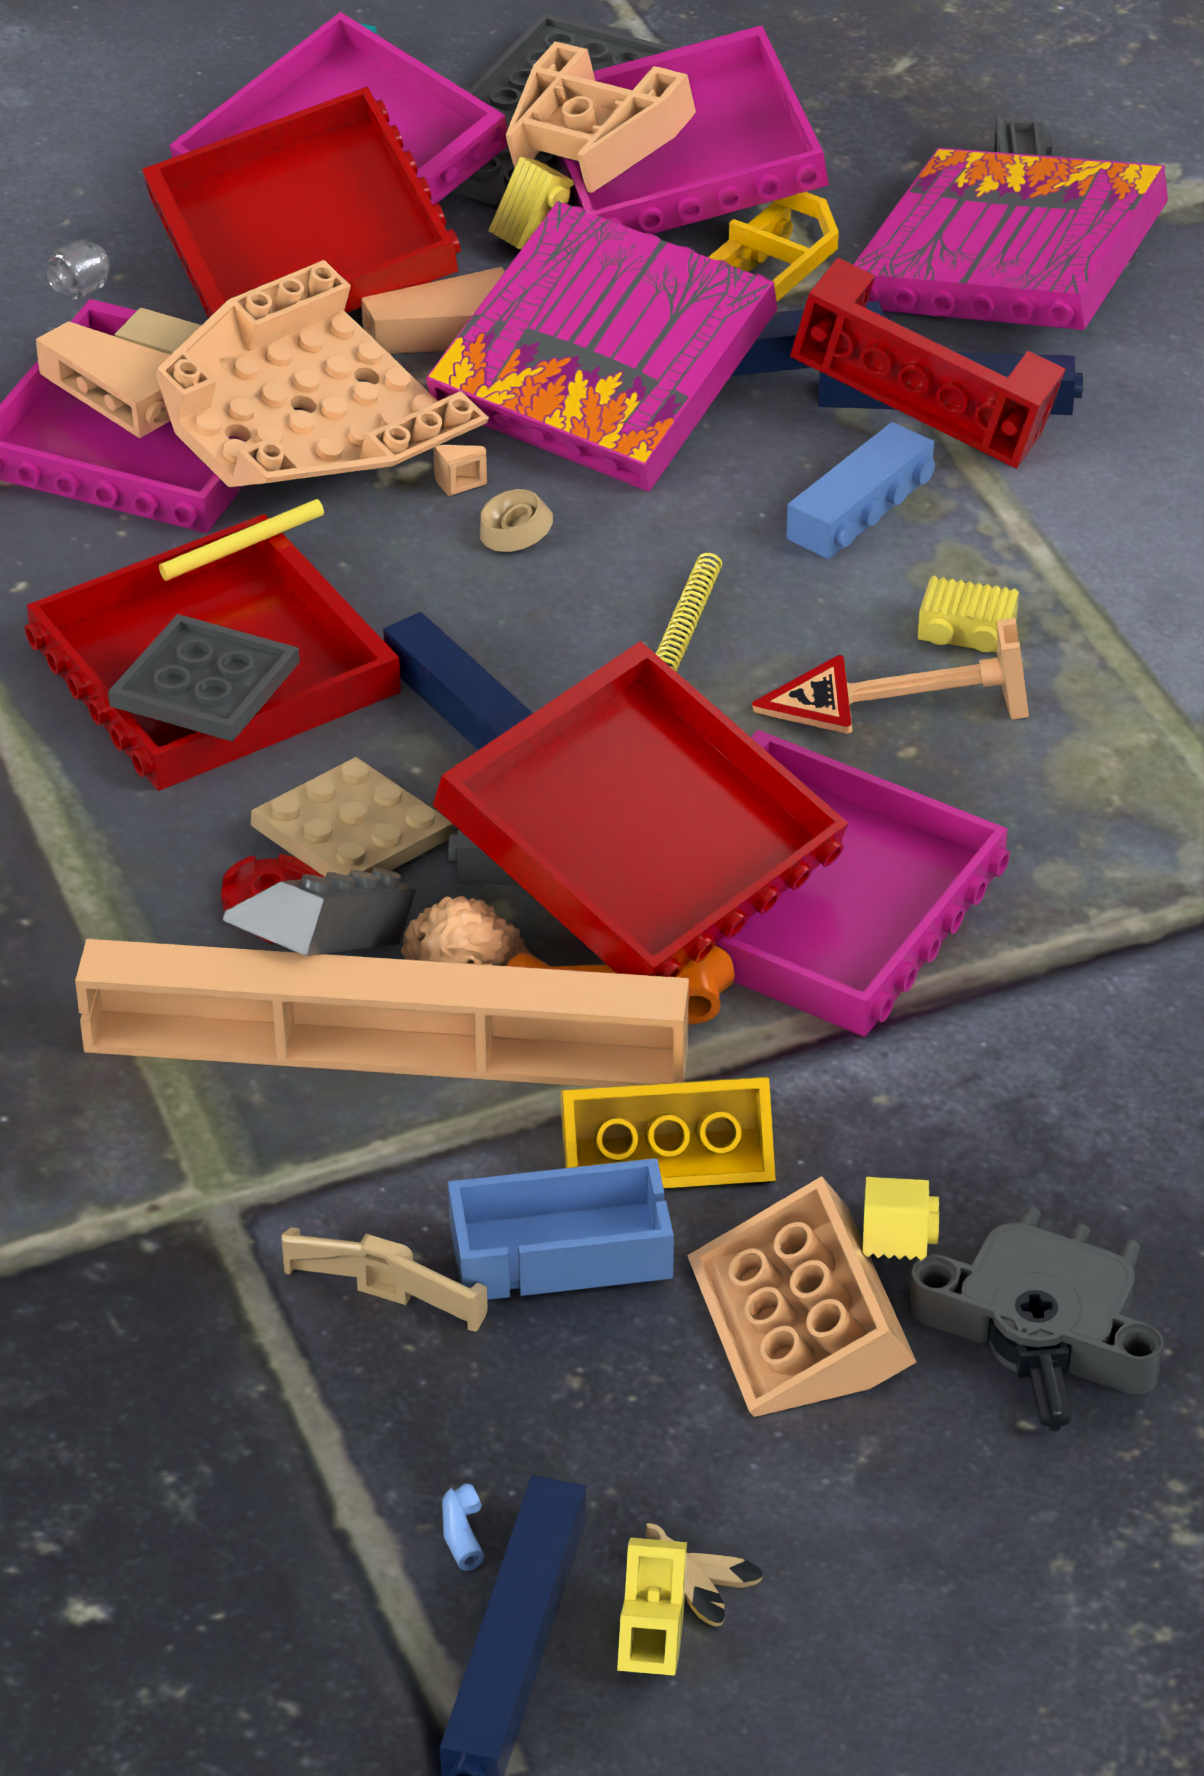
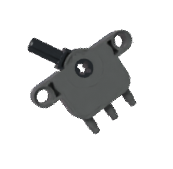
(1045, 1310)

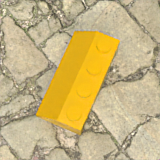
(694, 1129)

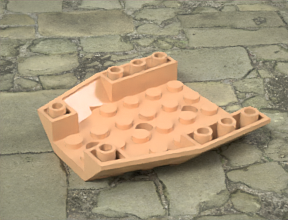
(300, 350)

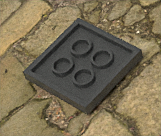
(204, 677)

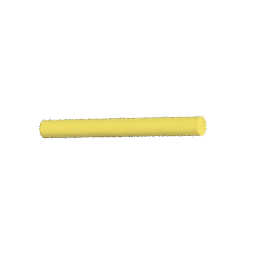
(241, 539)

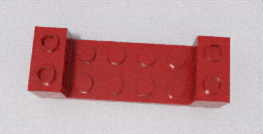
(920, 375)

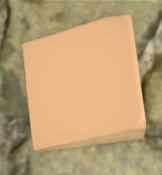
(459, 467)

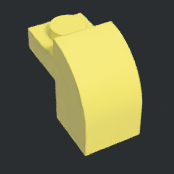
(652, 1607)

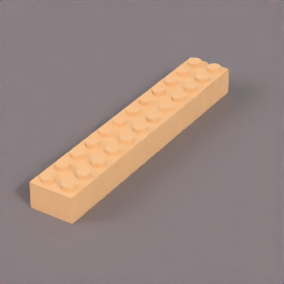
(382, 1014)

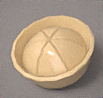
(514, 521)

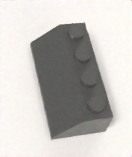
(328, 912)

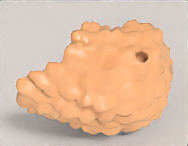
(462, 933)

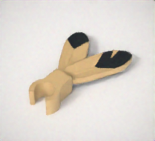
(708, 1570)

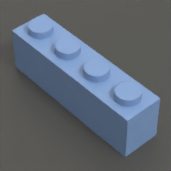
(860, 490)

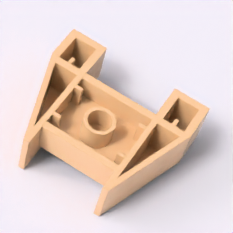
(594, 121)

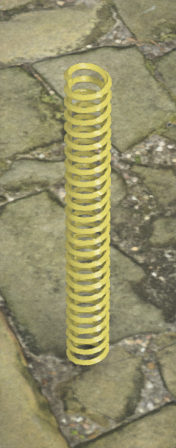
(681, 607)

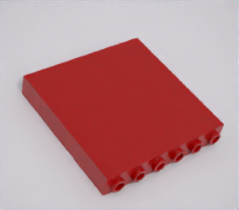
(302, 194)
(262, 590)
(641, 816)

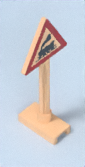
(825, 696)

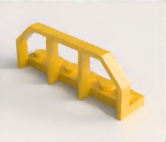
(770, 236)

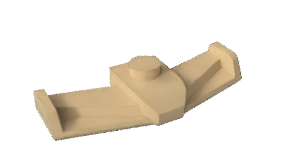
(384, 1271)

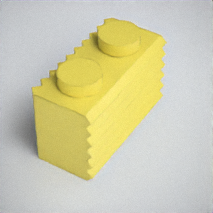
(528, 200)
(964, 613)
(899, 1218)

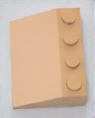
(800, 1304)

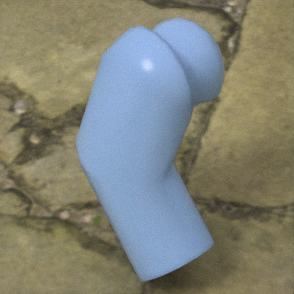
(456, 1529)

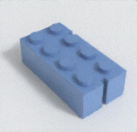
(562, 1229)

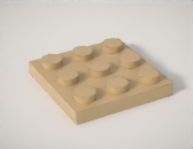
(351, 821)

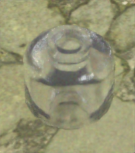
(78, 268)

